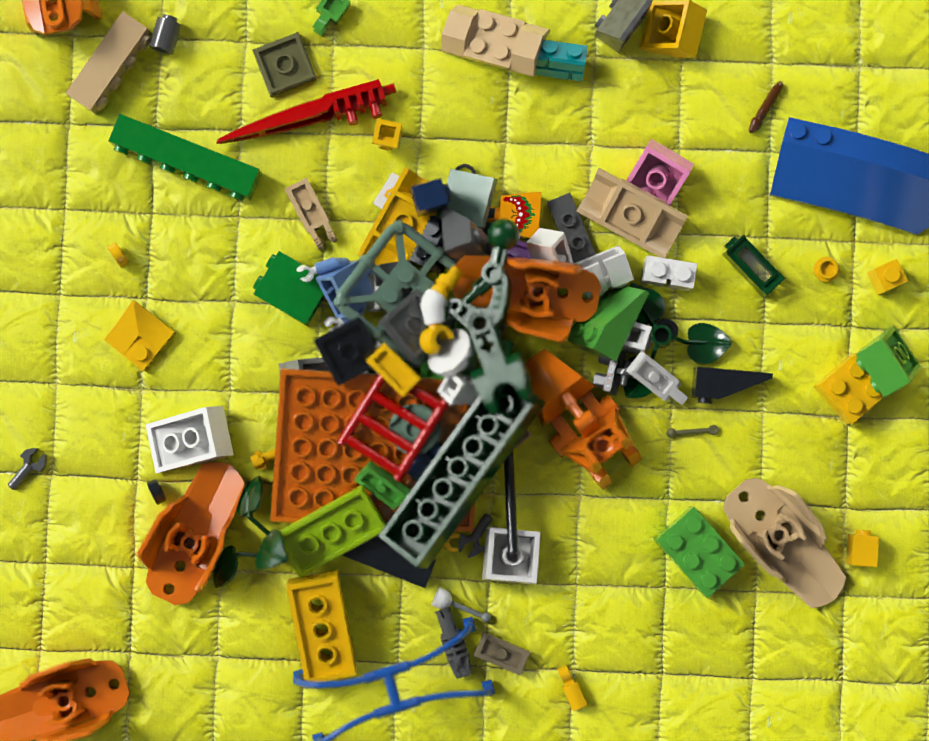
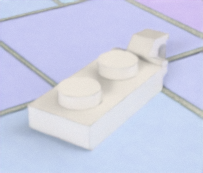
(656, 378)

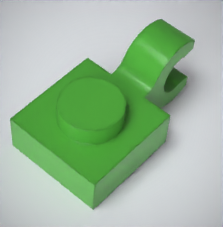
(330, 11)

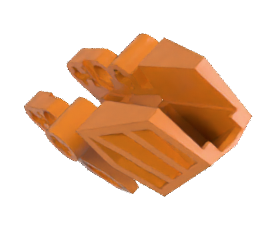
(599, 426)

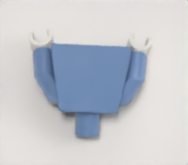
(332, 275)

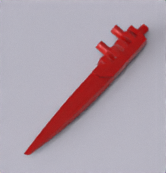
(322, 110)

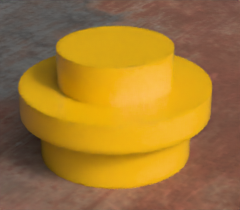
(826, 269)

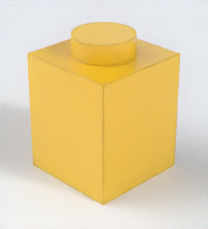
(887, 276)
(862, 549)

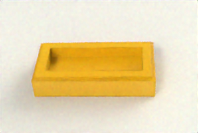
(394, 370)

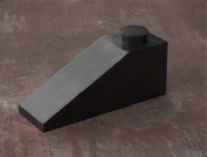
(718, 383)

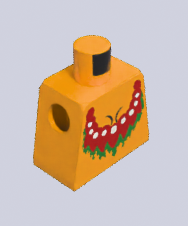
(520, 208)

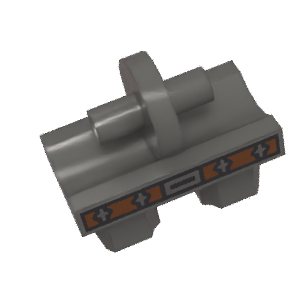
(615, 375)

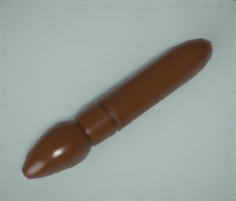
(756, 121)

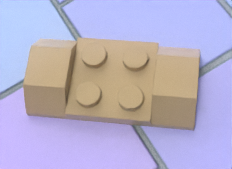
(493, 39)
(632, 213)

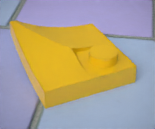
(139, 335)

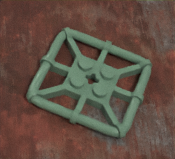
(402, 276)

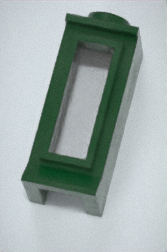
(752, 265)

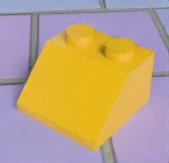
(673, 28)

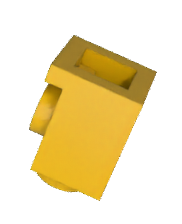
(387, 134)

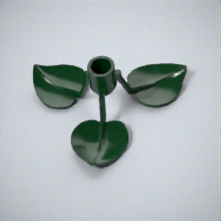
(704, 344)
(272, 548)

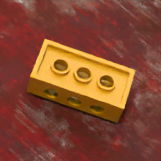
(310, 639)

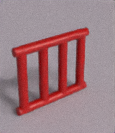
(412, 449)

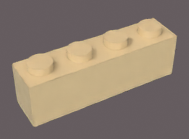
(109, 63)

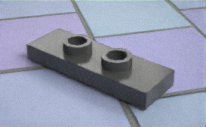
(569, 221)

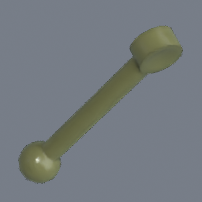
(713, 429)

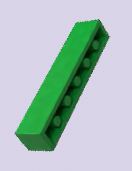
(185, 157)

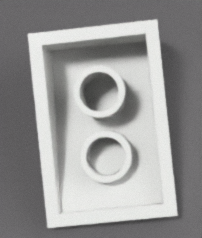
(189, 439)

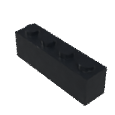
(383, 557)

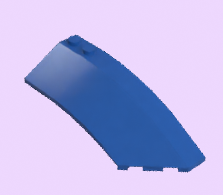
(853, 175)

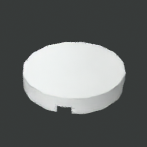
(452, 354)

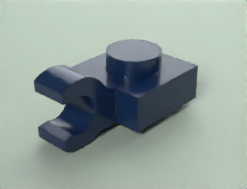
(423, 461)

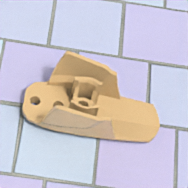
(786, 540)

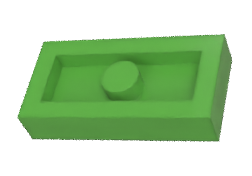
(382, 485)

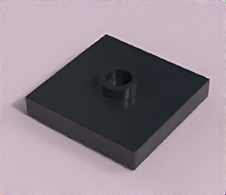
(346, 350)

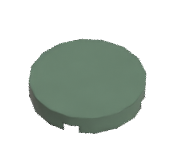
(410, 432)

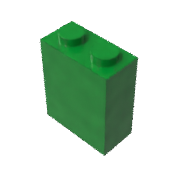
(286, 291)

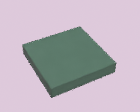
(471, 195)

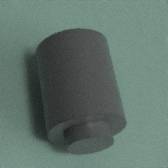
(165, 34)

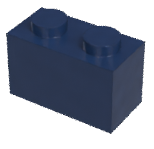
(430, 197)

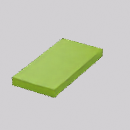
(332, 531)

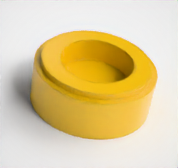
(118, 255)

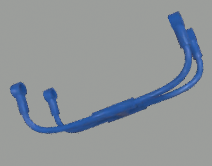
(388, 675)

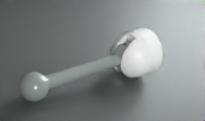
(444, 599)

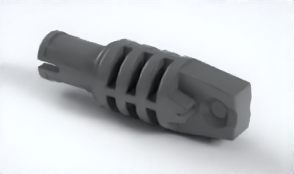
(457, 655)

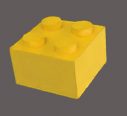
(848, 390)

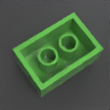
(699, 551)

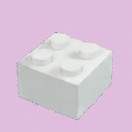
(507, 567)

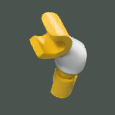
(433, 310)

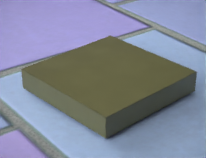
(284, 64)

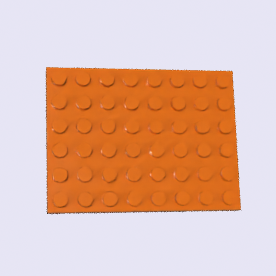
(310, 420)

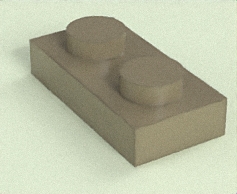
(501, 653)

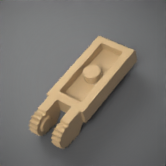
(310, 210)

